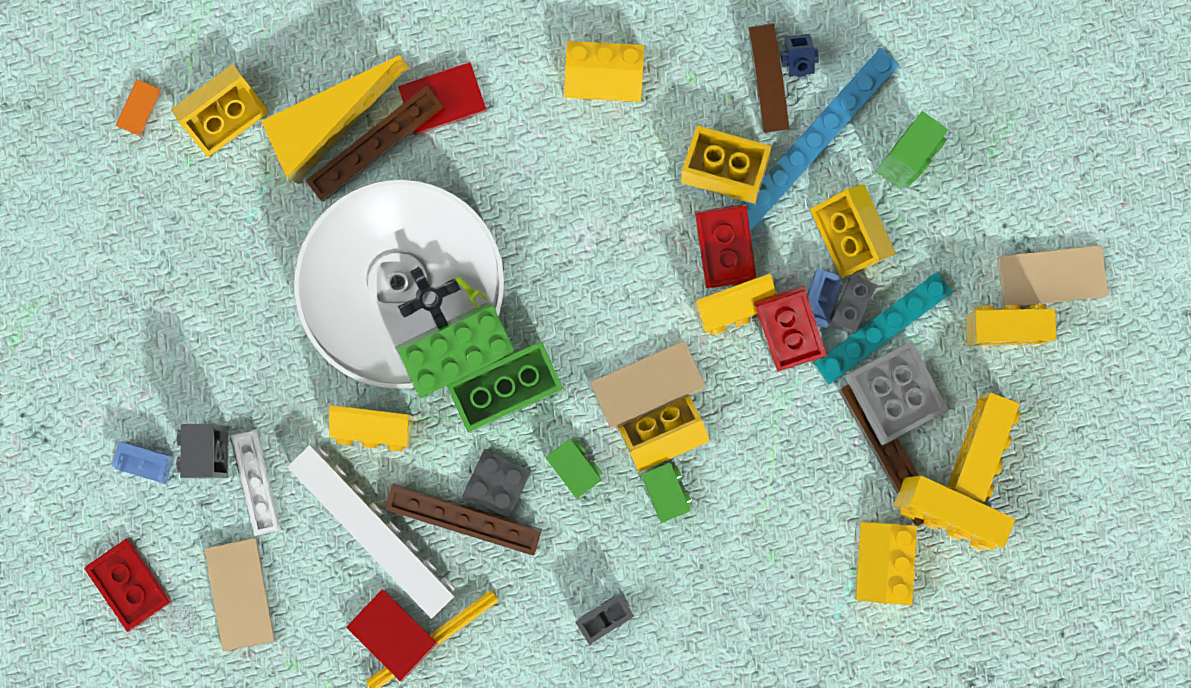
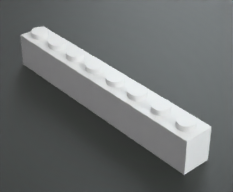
(372, 531)

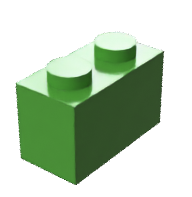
(574, 468)
(666, 492)

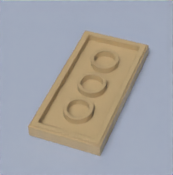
(1053, 276)
(647, 385)
(239, 594)

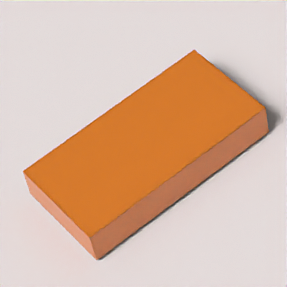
(138, 108)

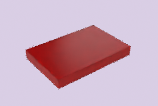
(455, 90)
(725, 246)
(790, 328)
(127, 584)
(392, 635)

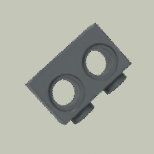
(852, 304)
(604, 618)

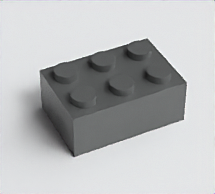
(203, 451)

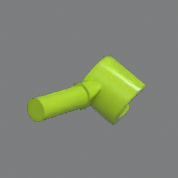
(470, 291)

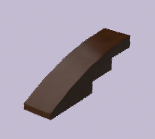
(768, 77)

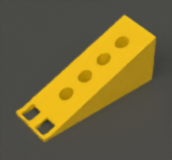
(312, 127)

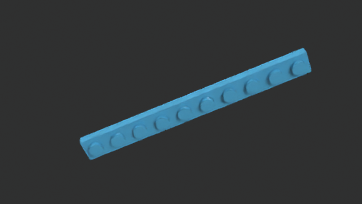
(820, 134)

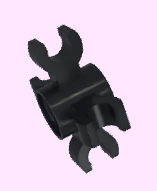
(434, 308)

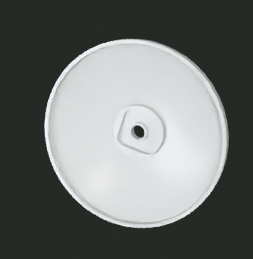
(366, 241)

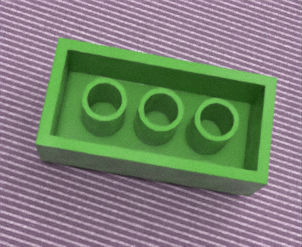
(913, 151)
(455, 350)
(505, 387)

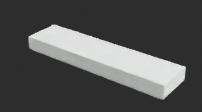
(256, 482)

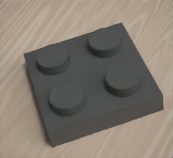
(496, 483)

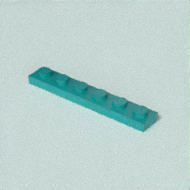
(882, 328)

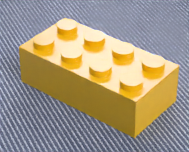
(983, 446)
(953, 513)

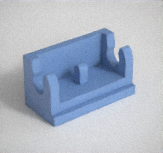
(823, 295)
(142, 462)

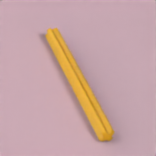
(444, 632)

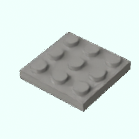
(896, 393)

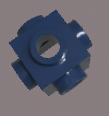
(799, 55)

